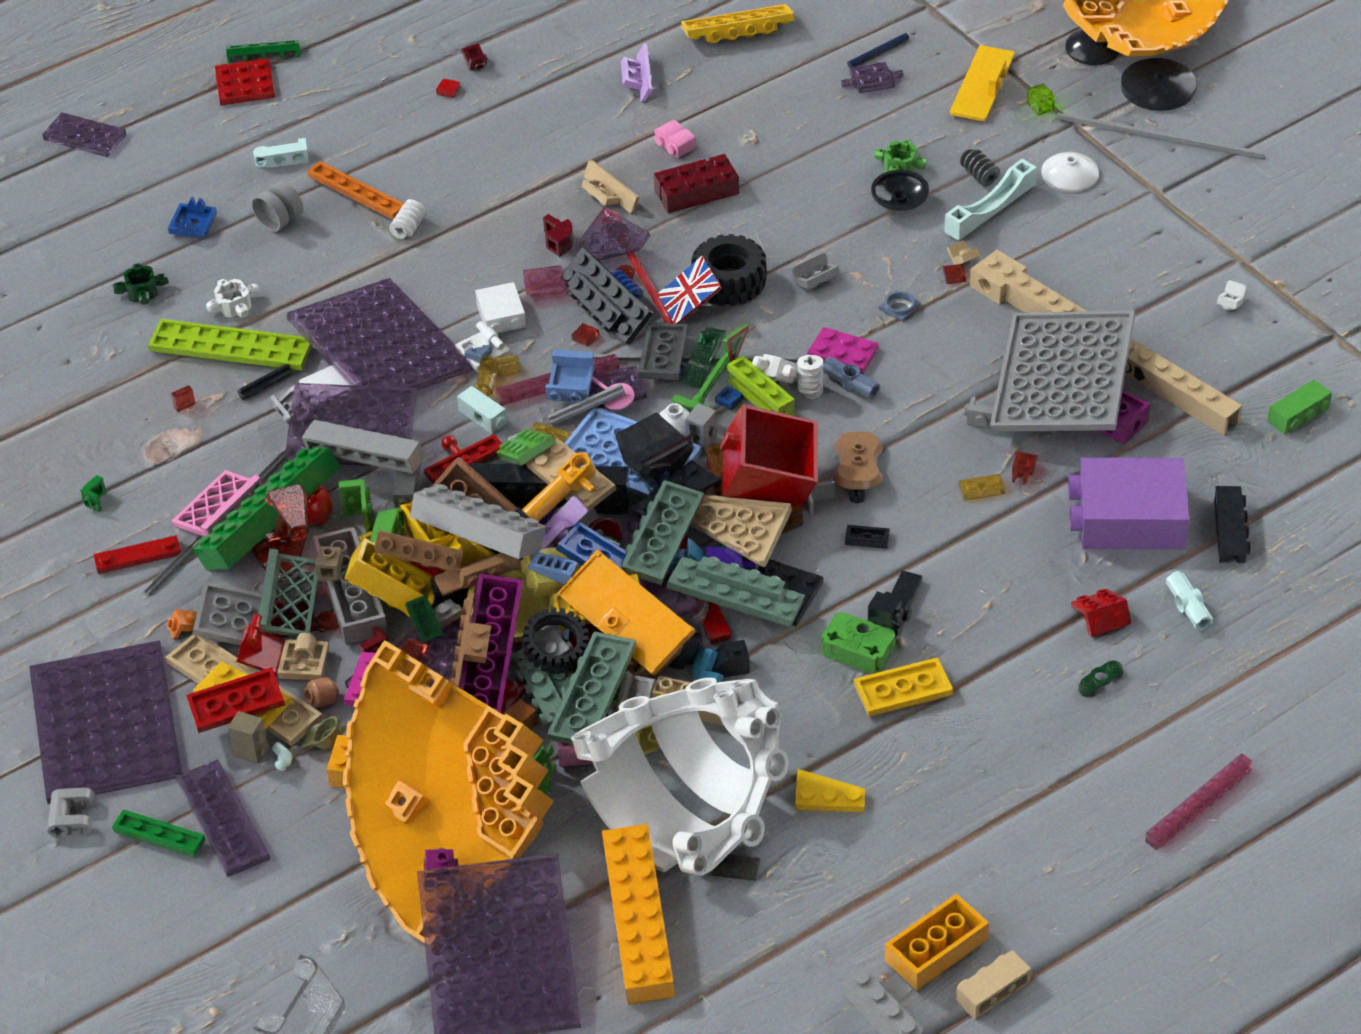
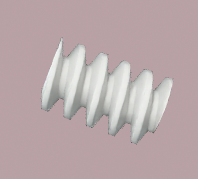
(407, 219)
(810, 376)

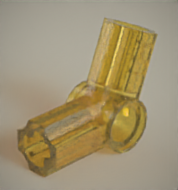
(493, 368)

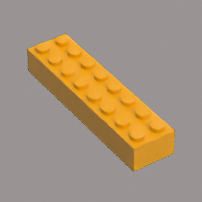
(638, 914)

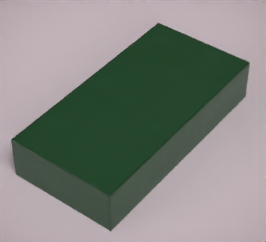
(424, 619)

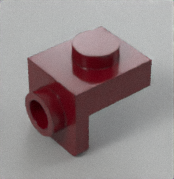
(474, 57)
(373, 644)

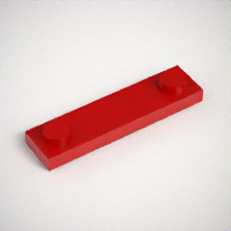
(137, 554)

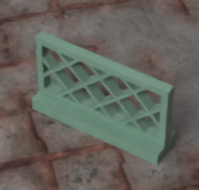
(270, 587)

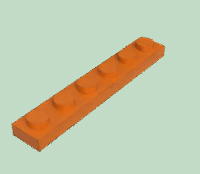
(355, 189)

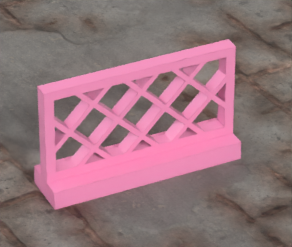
(222, 509)

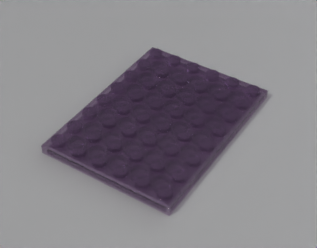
(379, 338)
(105, 720)
(498, 947)

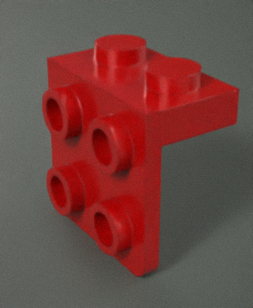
(1103, 611)

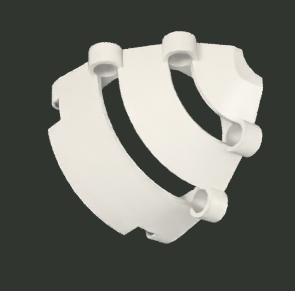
(631, 794)

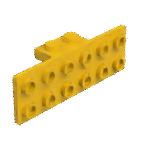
(982, 83)

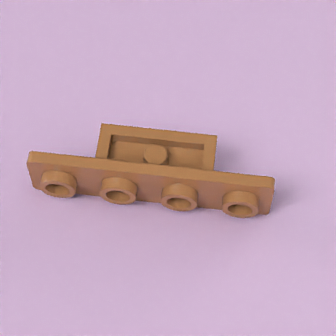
(419, 551)
(469, 574)

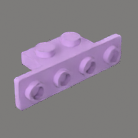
(637, 73)
(563, 522)

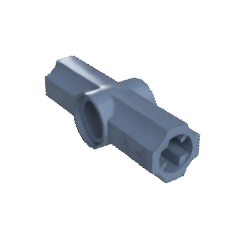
(851, 378)

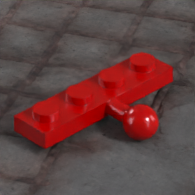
(476, 453)

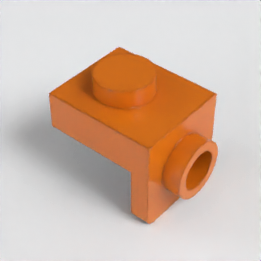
(181, 621)

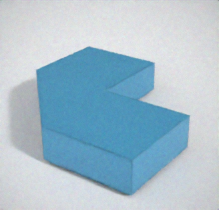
(704, 663)

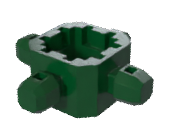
(139, 275)

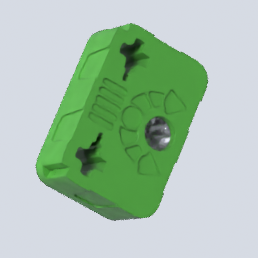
(858, 643)

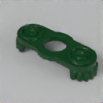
(1090, 683)

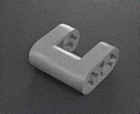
(60, 821)

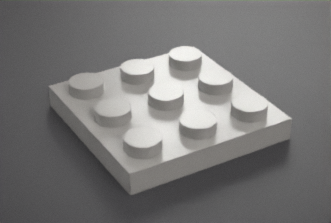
(225, 612)

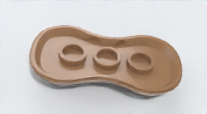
(858, 460)

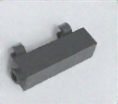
(405, 486)

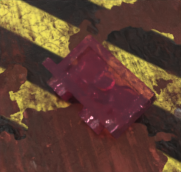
(544, 280)

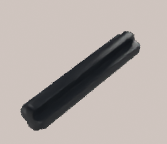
(264, 381)

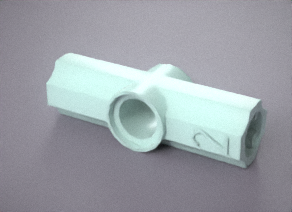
(1189, 600)

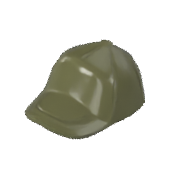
(323, 734)

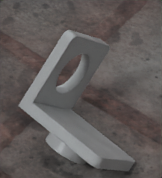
(821, 491)

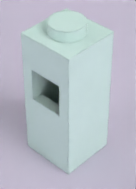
(481, 409)

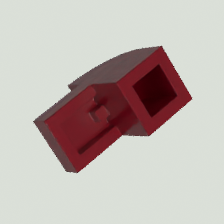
(558, 235)

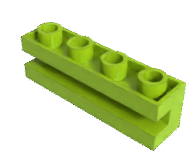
(759, 387)

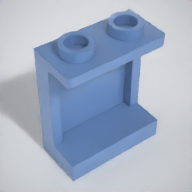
(570, 376)

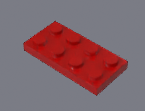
(246, 694)

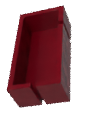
(696, 183)

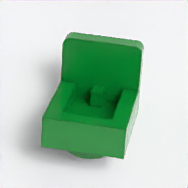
(93, 492)

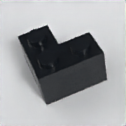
(889, 611)

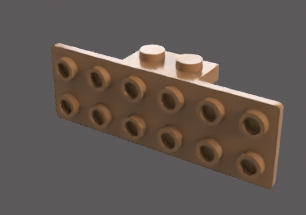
(473, 641)

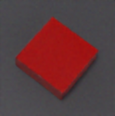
(448, 88)

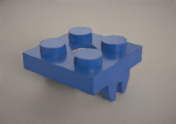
(182, 220)

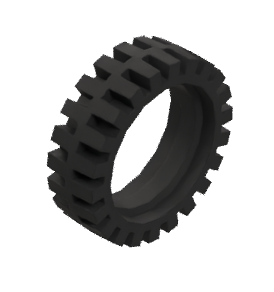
(554, 618)

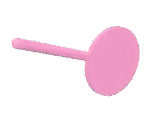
(620, 402)

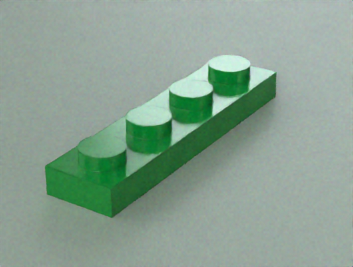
(158, 833)

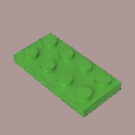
(525, 447)

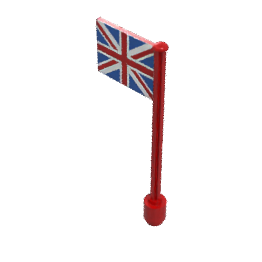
(684, 293)

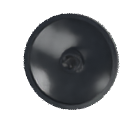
(1158, 84)

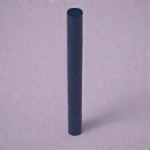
(878, 50)

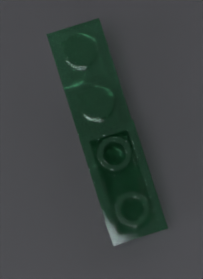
(703, 356)

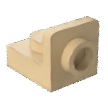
(961, 253)

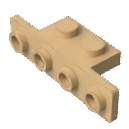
(607, 188)

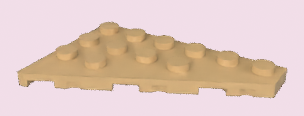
(743, 524)

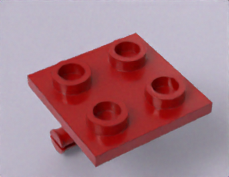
(260, 648)

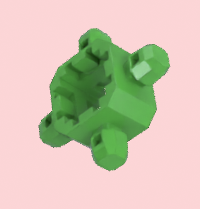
(906, 151)

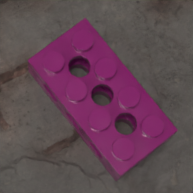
(1131, 418)

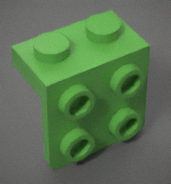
(354, 501)

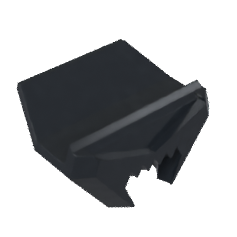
(653, 448)

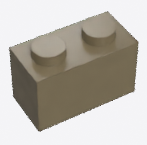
(248, 737)

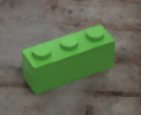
(1299, 407)

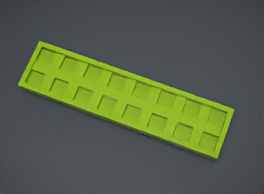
(229, 344)

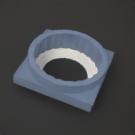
(899, 297)

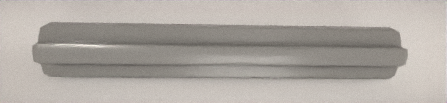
(586, 404)

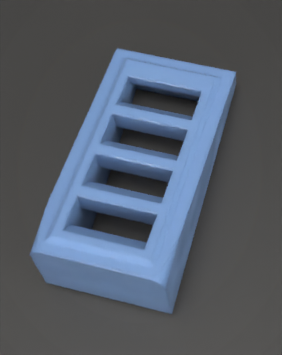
(560, 568)

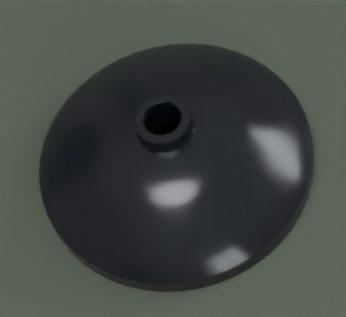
(1087, 51)
(900, 190)

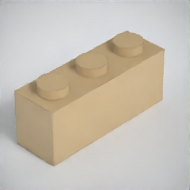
(993, 984)

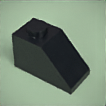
(732, 659)

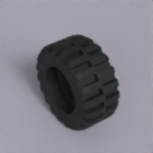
(739, 254)

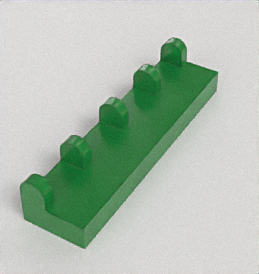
(263, 48)

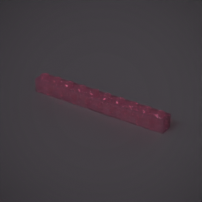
(536, 385)
(1198, 801)

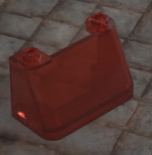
(290, 527)

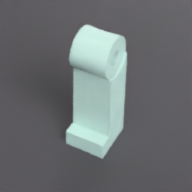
(281, 155)

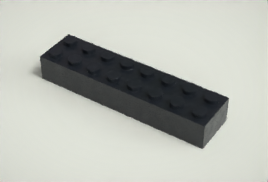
(522, 485)

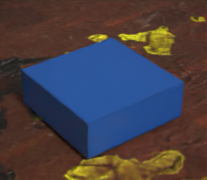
(729, 398)

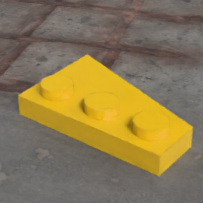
(826, 794)

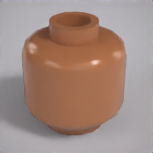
(321, 692)

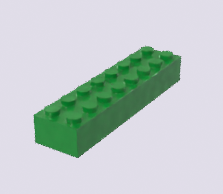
(255, 517)

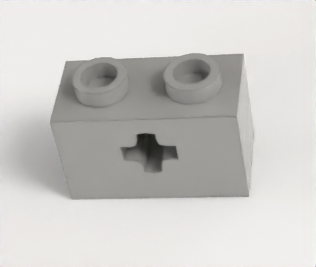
(702, 426)

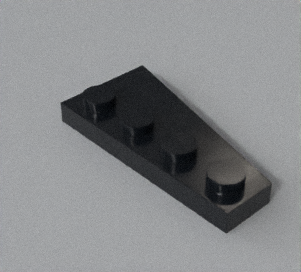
(689, 476)

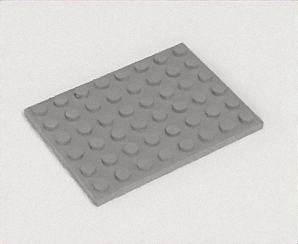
(1063, 371)

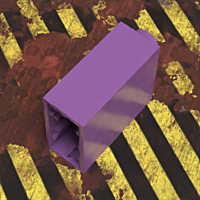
(1130, 503)

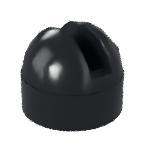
(857, 498)

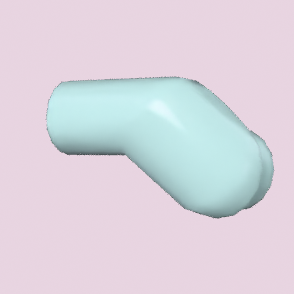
(284, 756)

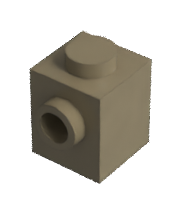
(329, 563)

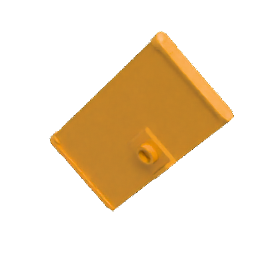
(626, 610)

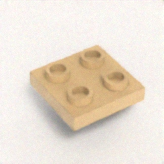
(303, 658)

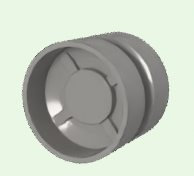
(277, 206)

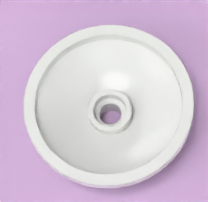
(1070, 172)

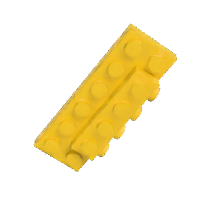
(738, 24)

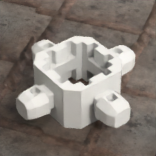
(241, 303)
(777, 368)

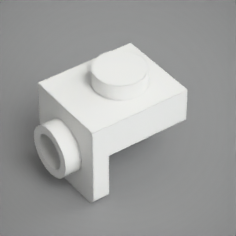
(1232, 296)

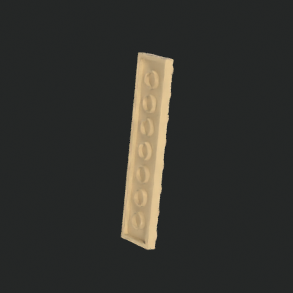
(200, 656)

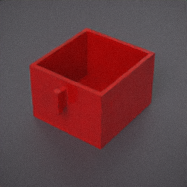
(770, 456)

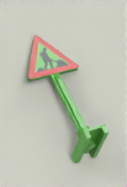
(732, 347)

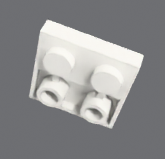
(485, 337)

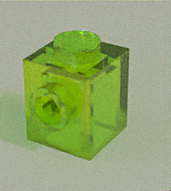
(1040, 99)

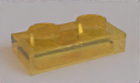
(981, 487)

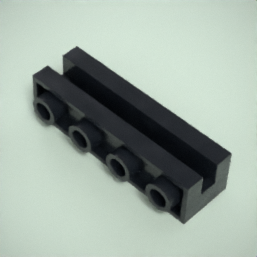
(1230, 523)

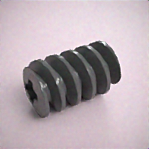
(979, 166)

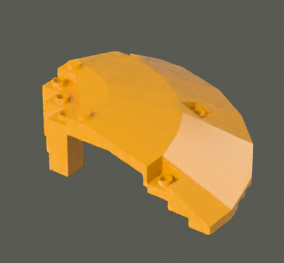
(1145, 25)
(455, 764)

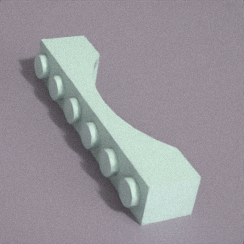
(965, 219)

